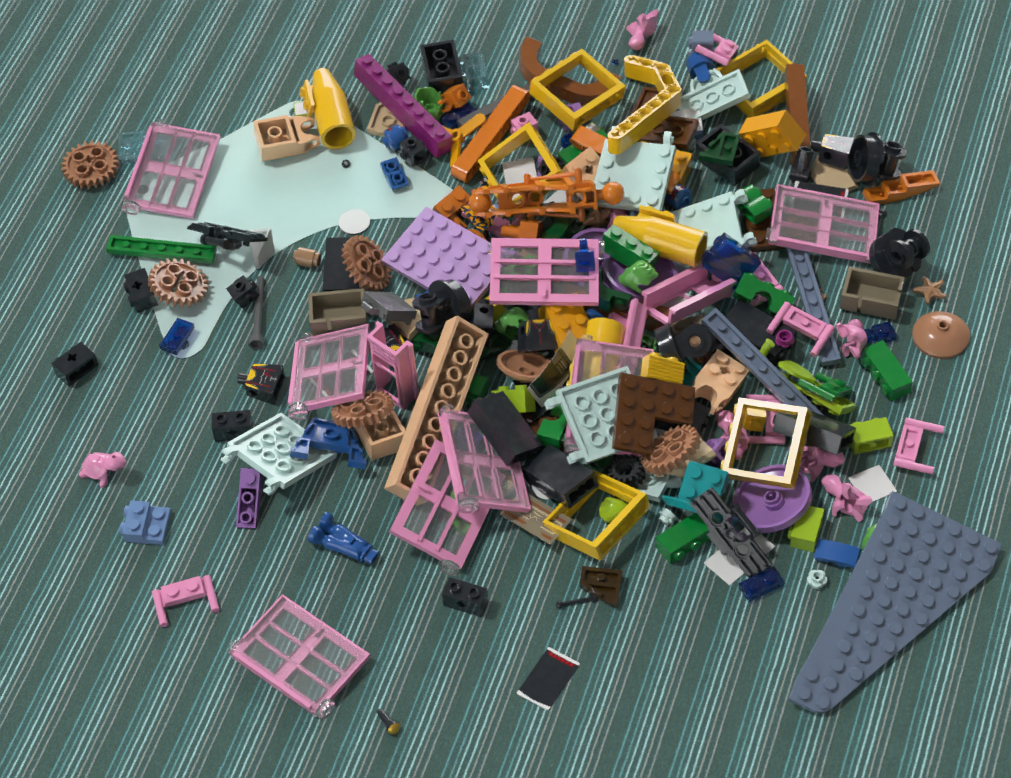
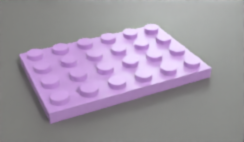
(441, 250)

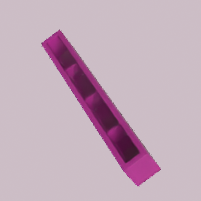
(402, 105)

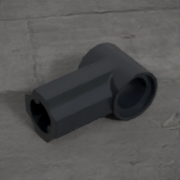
(801, 168)

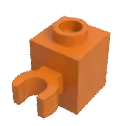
(454, 97)

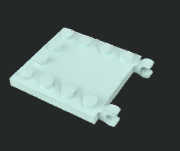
(641, 171)
(715, 217)
(590, 414)
(268, 451)

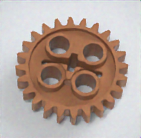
(90, 164)
(365, 263)
(166, 276)
(363, 411)
(672, 449)

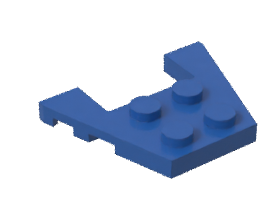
(328, 436)

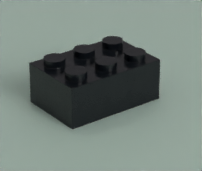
(441, 65)
(745, 161)

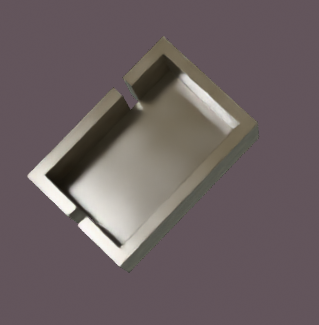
(872, 293)
(336, 310)

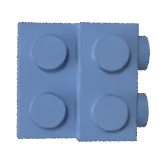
(145, 523)

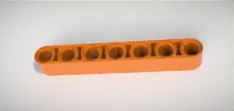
(490, 133)
(584, 138)

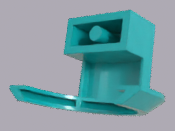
(695, 482)

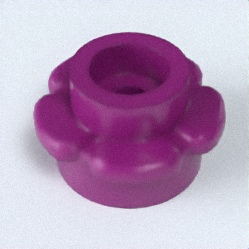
(784, 338)

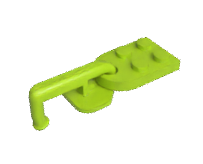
(838, 407)

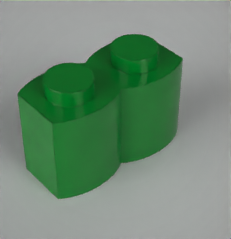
(757, 207)

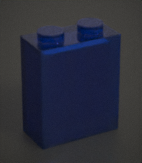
(729, 259)

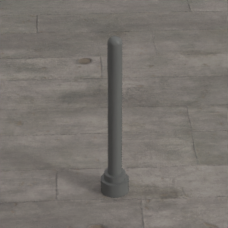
(256, 340)

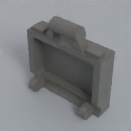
(388, 306)

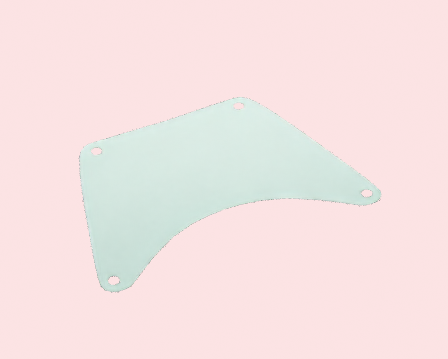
(284, 194)

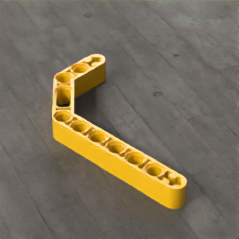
(653, 111)

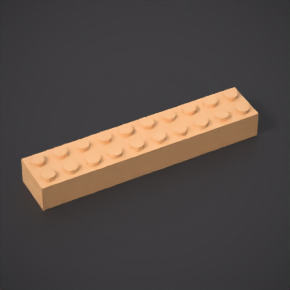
(444, 384)

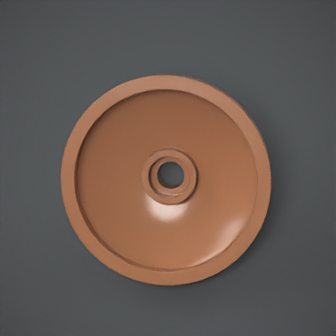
(939, 341)
(522, 367)

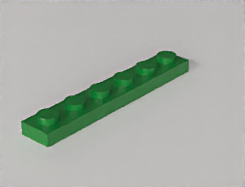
(161, 249)

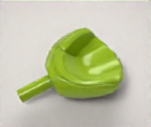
(611, 508)

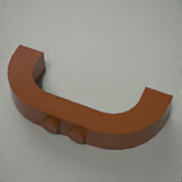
(562, 87)

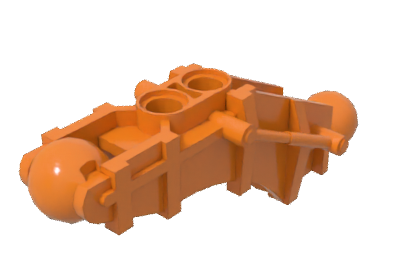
(481, 201)

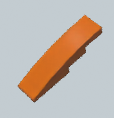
(904, 187)

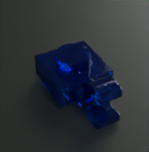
(584, 259)
(880, 332)

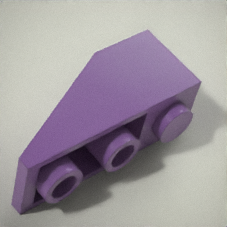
(249, 498)

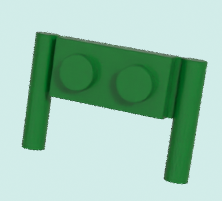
(829, 390)

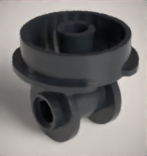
(874, 159)
(899, 252)
(442, 303)
(681, 345)

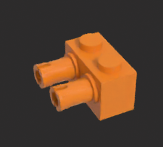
(451, 204)
(527, 229)

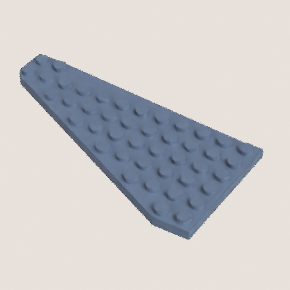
(901, 584)

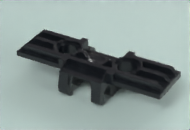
(225, 236)
(726, 536)

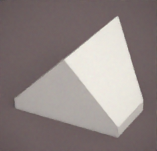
(262, 250)

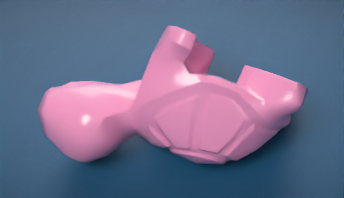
(646, 28)
(855, 337)
(724, 420)
(815, 459)
(98, 464)
(847, 499)

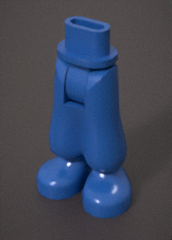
(341, 540)

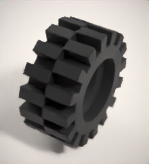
(627, 463)

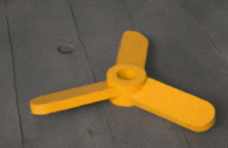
(459, 135)

